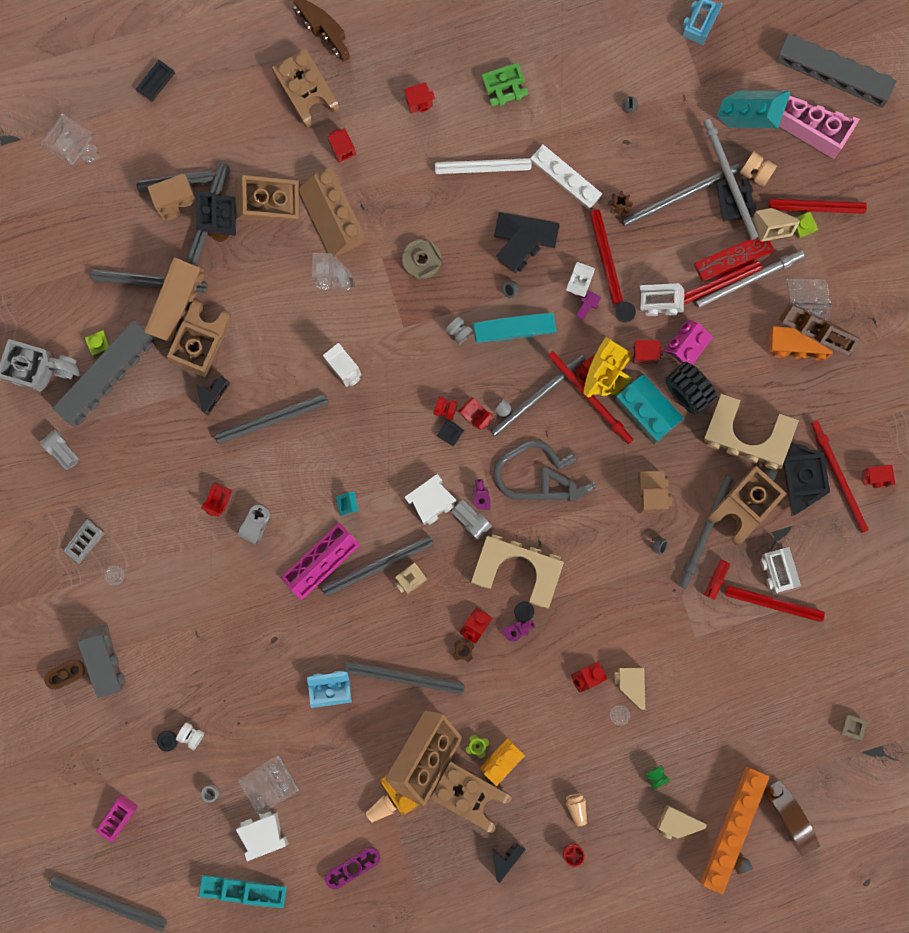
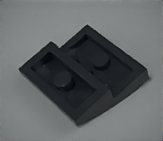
(215, 213)

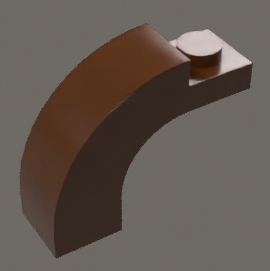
(793, 818)

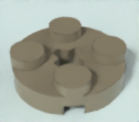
(424, 248)

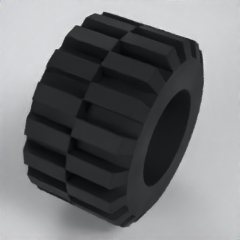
(691, 388)

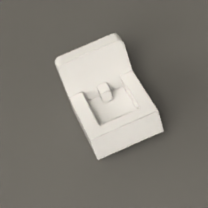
(580, 279)

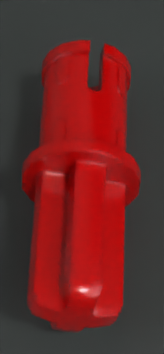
(717, 579)

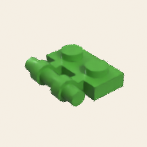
(503, 79)

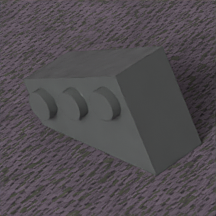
(101, 660)

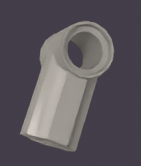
(56, 445)
(473, 522)

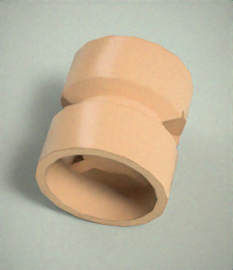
(758, 169)

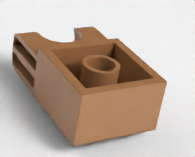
(306, 91)
(198, 334)
(744, 507)
(475, 795)

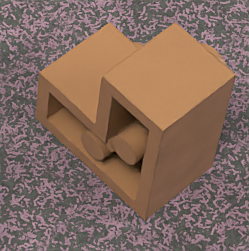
(170, 195)
(652, 492)

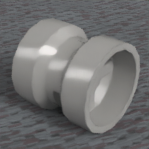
(459, 330)

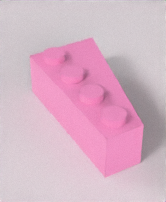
(817, 126)

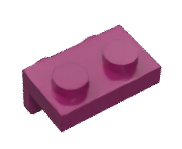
(689, 342)

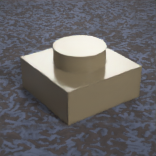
(854, 727)

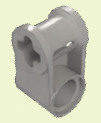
(253, 528)

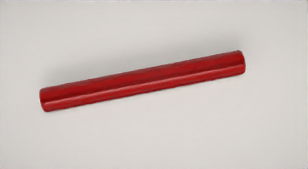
(818, 206)
(606, 256)
(721, 281)
(774, 603)

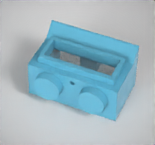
(701, 21)

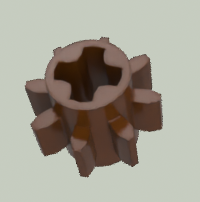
(621, 208)

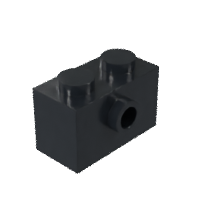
(519, 250)

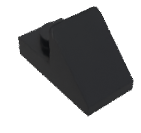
(209, 399)
(503, 865)

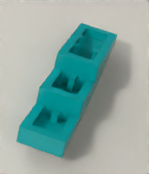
(514, 327)
(242, 891)

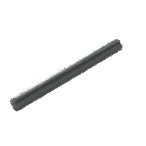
(200, 236)
(135, 279)
(272, 418)
(377, 565)
(403, 677)
(108, 904)

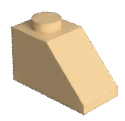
(774, 224)
(632, 684)
(678, 824)

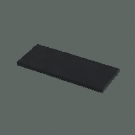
(542, 230)

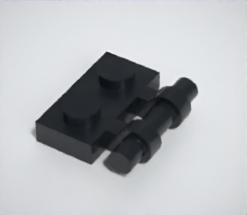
(727, 203)

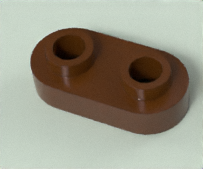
(65, 674)

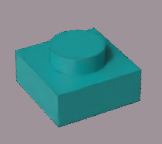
(347, 503)

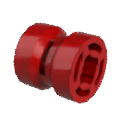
(441, 406)
(573, 855)

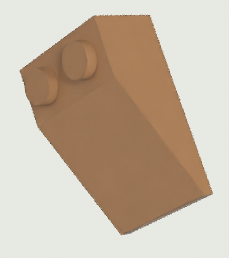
(266, 199)

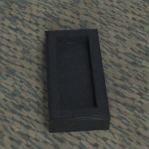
(155, 80)

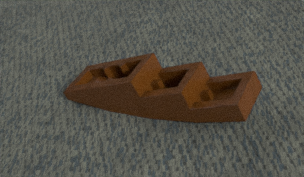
(819, 329)

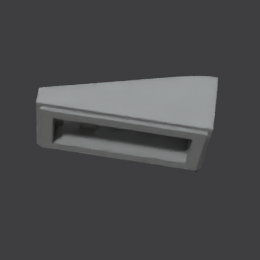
(78, 537)

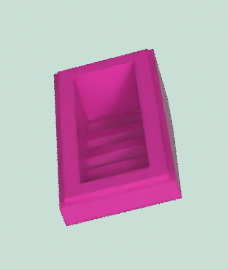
(124, 807)

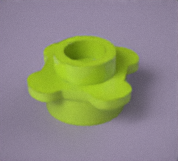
(483, 743)

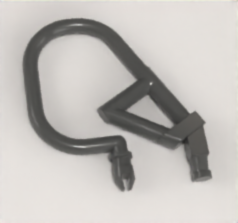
(546, 473)

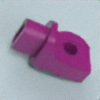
(590, 300)
(481, 492)
(521, 629)

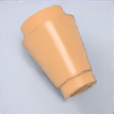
(577, 807)
(381, 809)

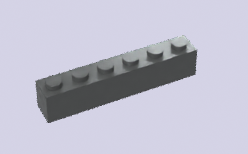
(836, 70)
(104, 374)

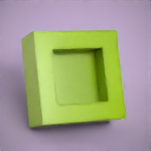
(806, 226)
(97, 343)

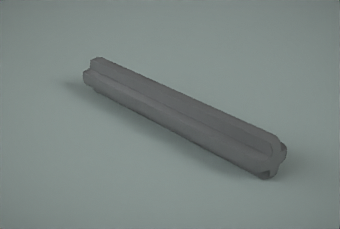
(194, 178)

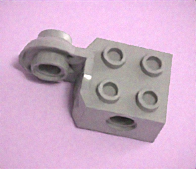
(33, 366)

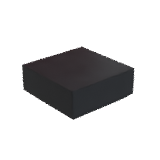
(450, 433)

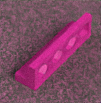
(322, 563)

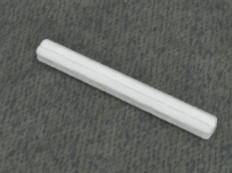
(482, 166)

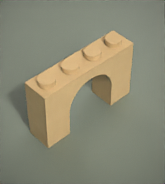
(770, 452)
(545, 567)

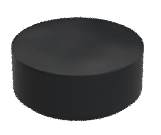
(625, 312)
(524, 611)
(167, 741)

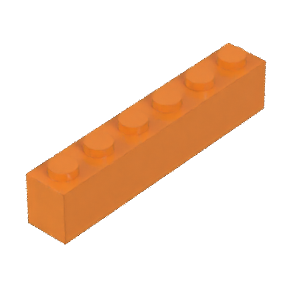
(734, 830)

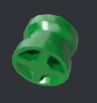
(657, 777)

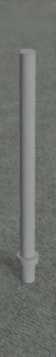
(712, 134)

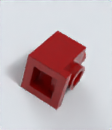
(878, 476)

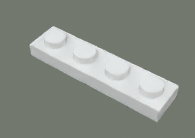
(566, 177)

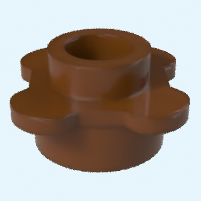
(468, 651)

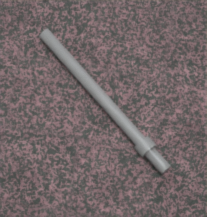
(784, 262)

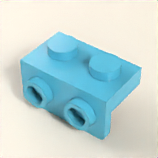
(329, 689)

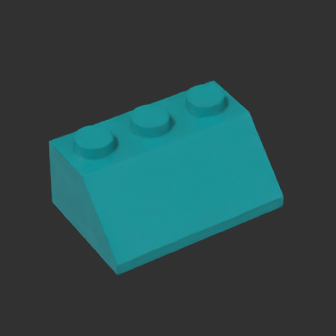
(753, 109)
(648, 409)

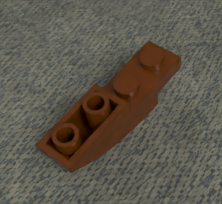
(322, 23)

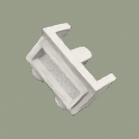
(662, 299)
(780, 570)

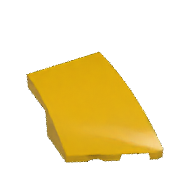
(606, 369)

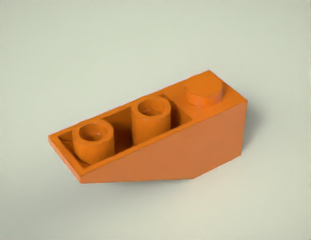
(792, 342)

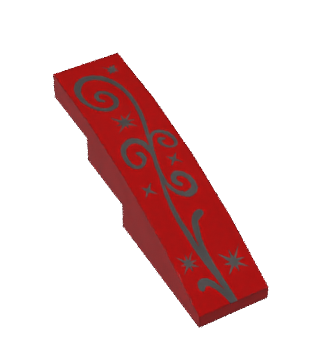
(732, 257)

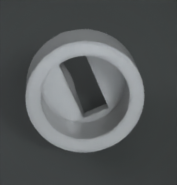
(503, 409)
(207, 795)

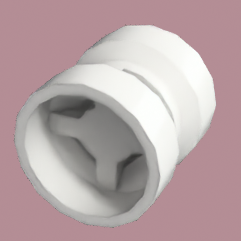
(190, 736)

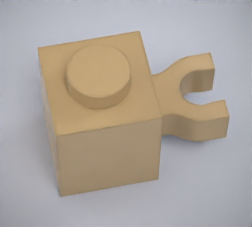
(410, 579)

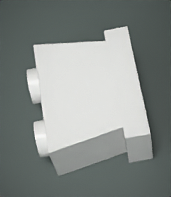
(342, 365)
(431, 500)
(261, 835)

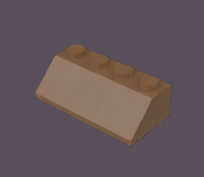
(331, 213)
(174, 299)
(424, 757)

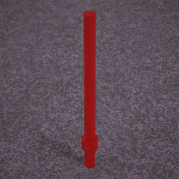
(616, 426)
(822, 439)

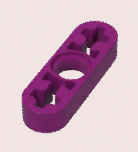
(336, 871)

